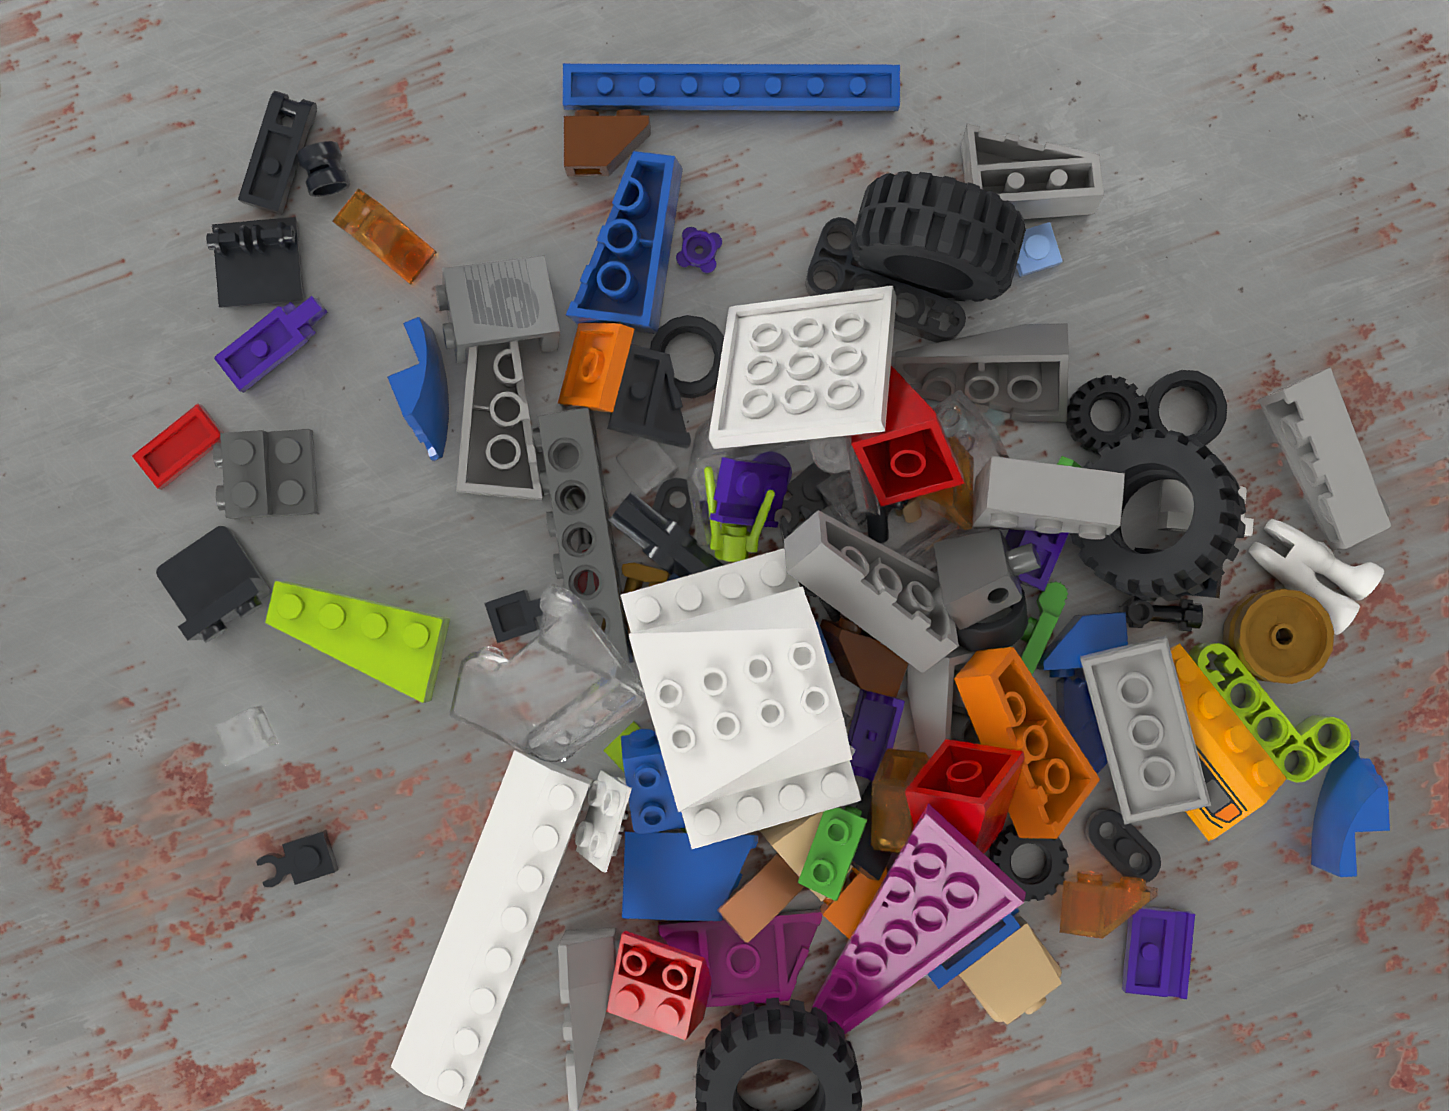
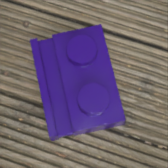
(742, 490)
(1158, 952)

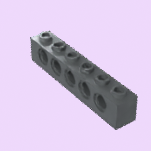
(579, 430)

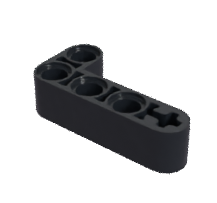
(849, 276)

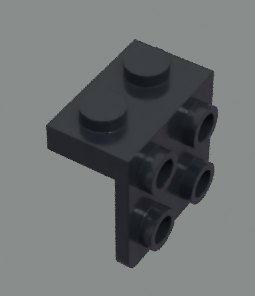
(212, 584)

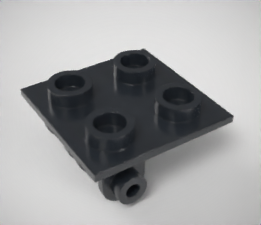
(256, 262)

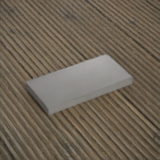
(1145, 730)

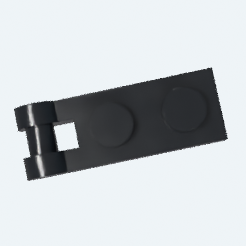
(275, 153)

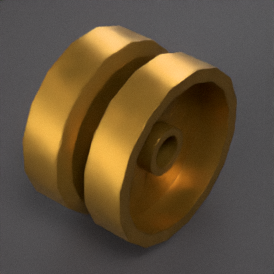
(1304, 635)

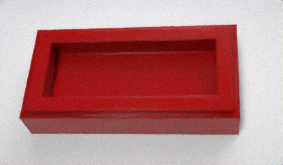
(178, 446)

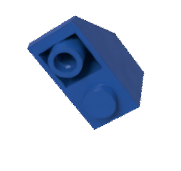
(1082, 637)

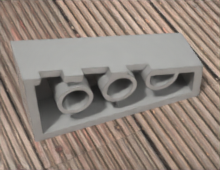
(1327, 459)
(873, 588)

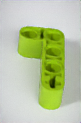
(1258, 705)

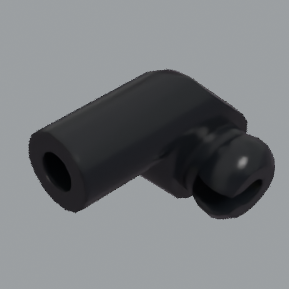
(878, 525)

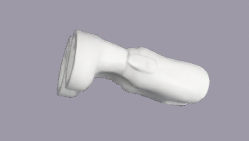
(1312, 557)

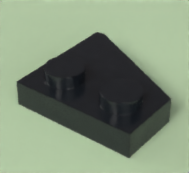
(648, 400)

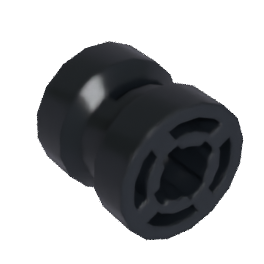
(323, 168)

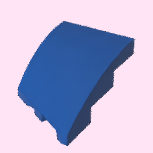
(424, 389)
(1349, 802)
(677, 882)

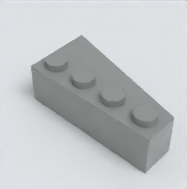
(496, 430)

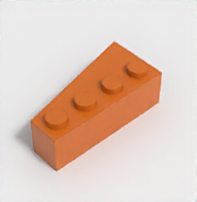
(1016, 715)

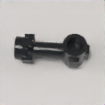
(1141, 612)

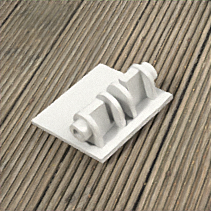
(599, 833)

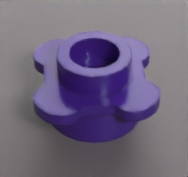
(693, 238)

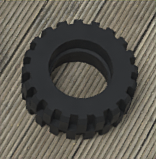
(938, 235)
(1208, 538)
(772, 1034)

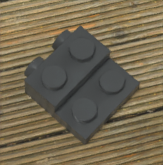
(266, 473)

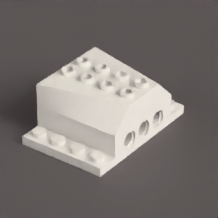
(740, 698)

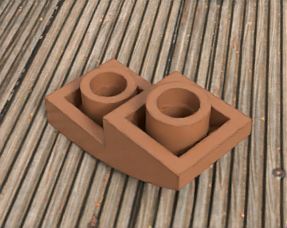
(761, 898)

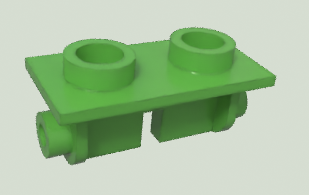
(833, 851)

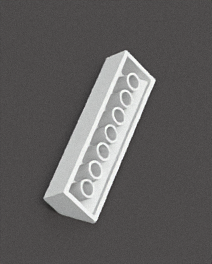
(490, 928)

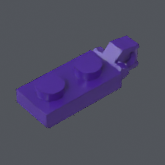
(269, 342)

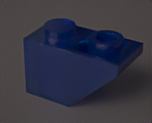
(1079, 717)

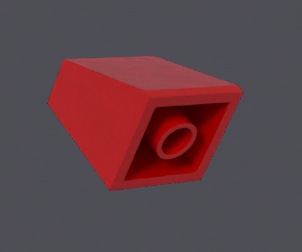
(911, 453)
(968, 787)

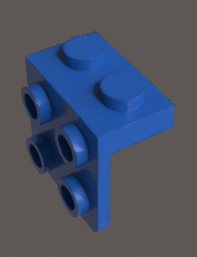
(651, 794)

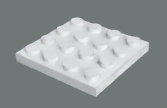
(805, 368)

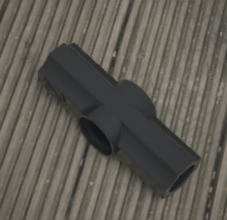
(661, 538)

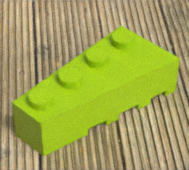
(373, 637)

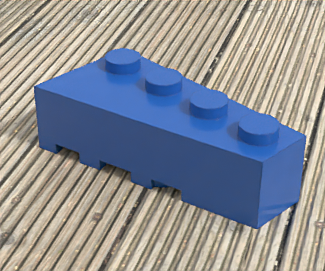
(633, 248)

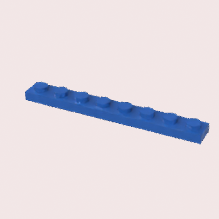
(732, 87)

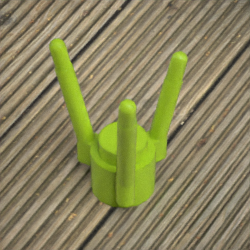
(733, 541)

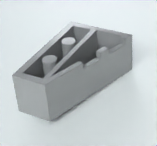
(1033, 176)
(1047, 498)

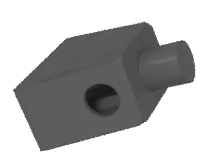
(981, 574)

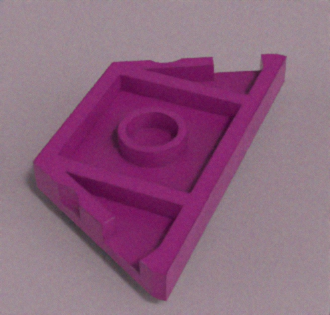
(753, 969)

